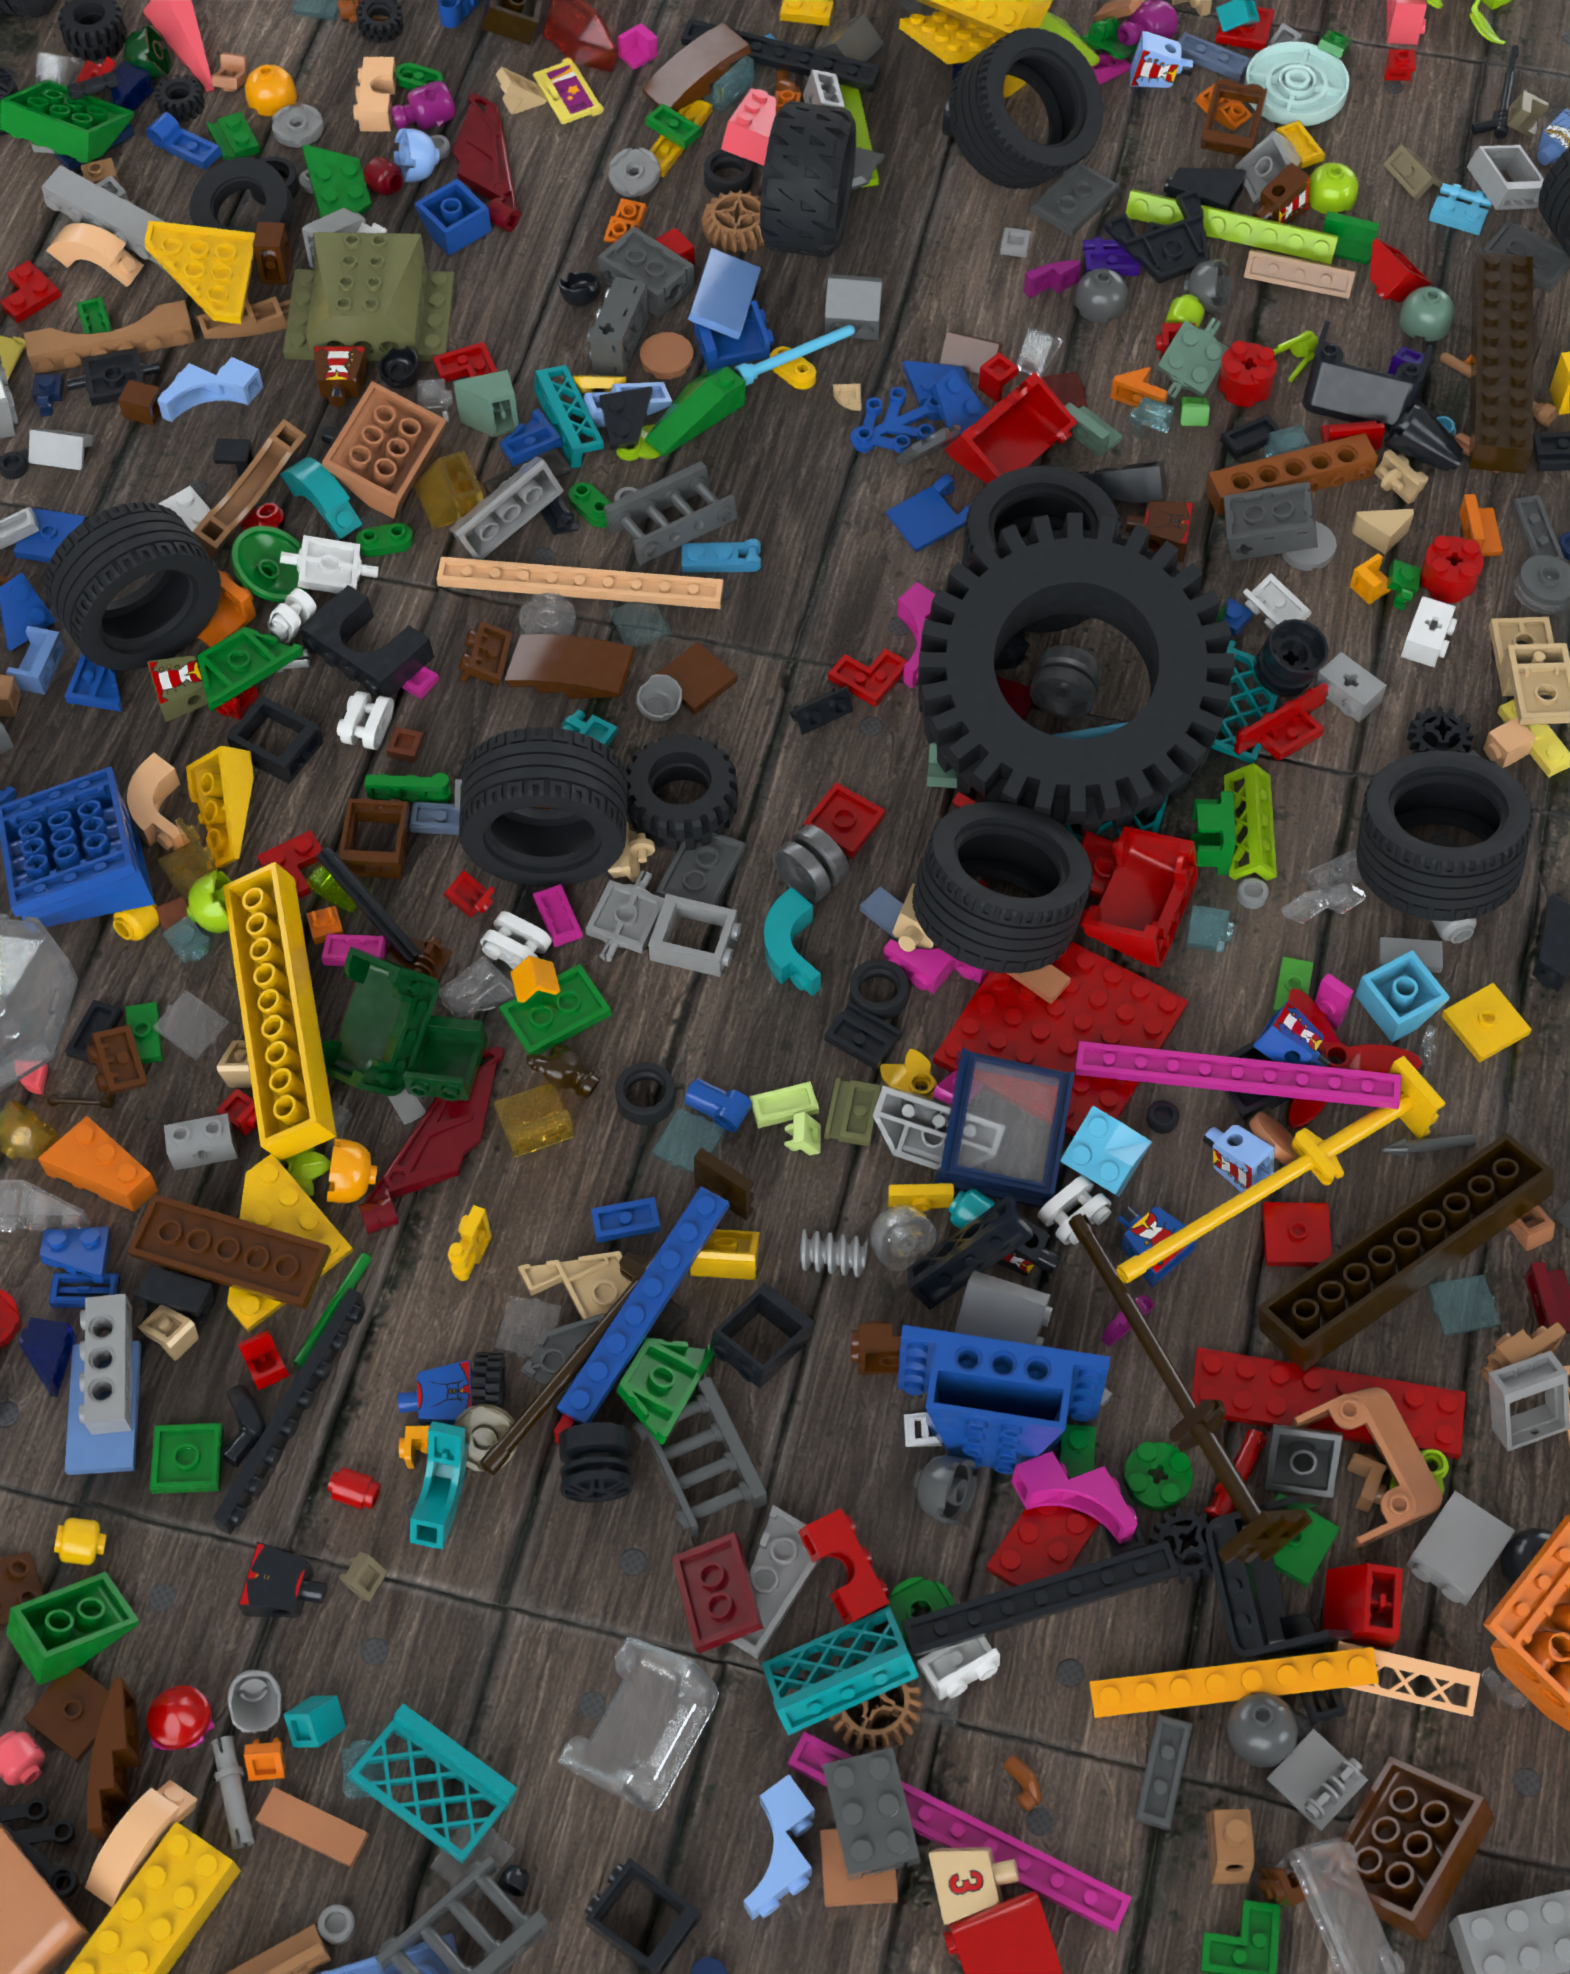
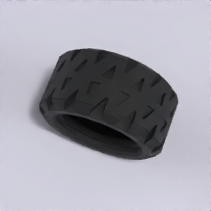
(808, 179)

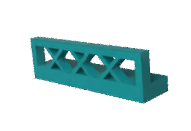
(555, 410)

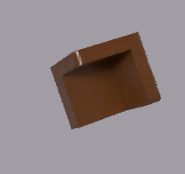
(140, 402)

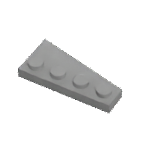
(777, 1576)

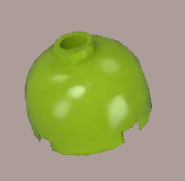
(1333, 188)
(208, 902)

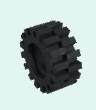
(376, 29)
(179, 88)
(489, 1379)

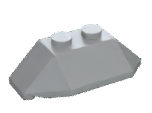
(912, 1125)

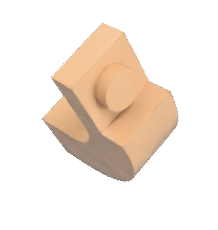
(96, 245)
(145, 794)
(136, 1839)

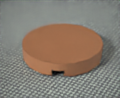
(666, 355)
(1274, 1134)

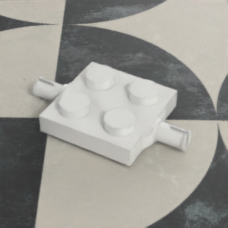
(328, 564)

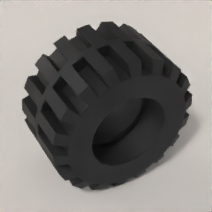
(92, 28)

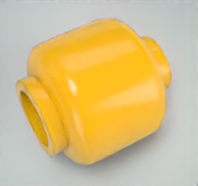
(136, 923)
(79, 1541)

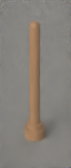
(1542, 412)

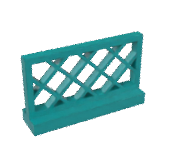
(1223, 745)
(845, 1685)
(455, 1761)

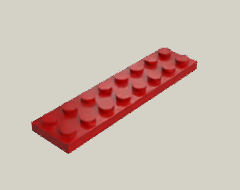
(1278, 1391)

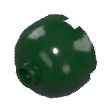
(145, 52)

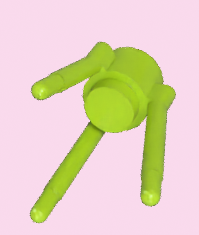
(1300, 346)

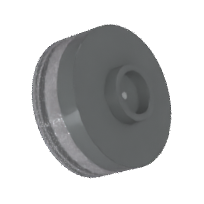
(1543, 584)

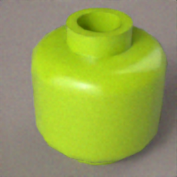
(1186, 308)

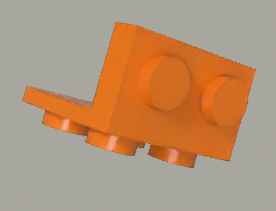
(232, 613)

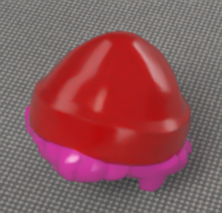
(179, 1718)

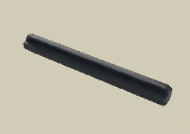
(368, 905)

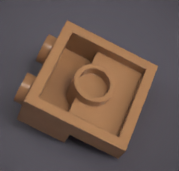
(1521, 1346)

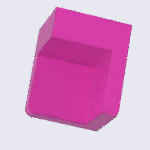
(637, 46)

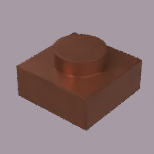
(405, 744)

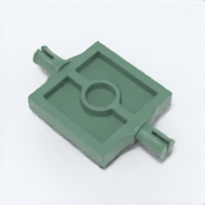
(1192, 359)

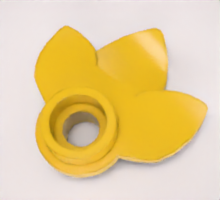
(910, 1075)

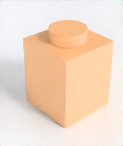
(1508, 743)

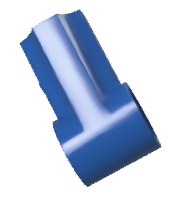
(725, 1108)

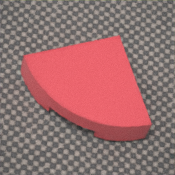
(36, 1080)

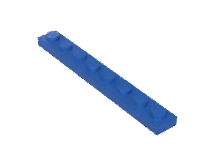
(643, 1306)

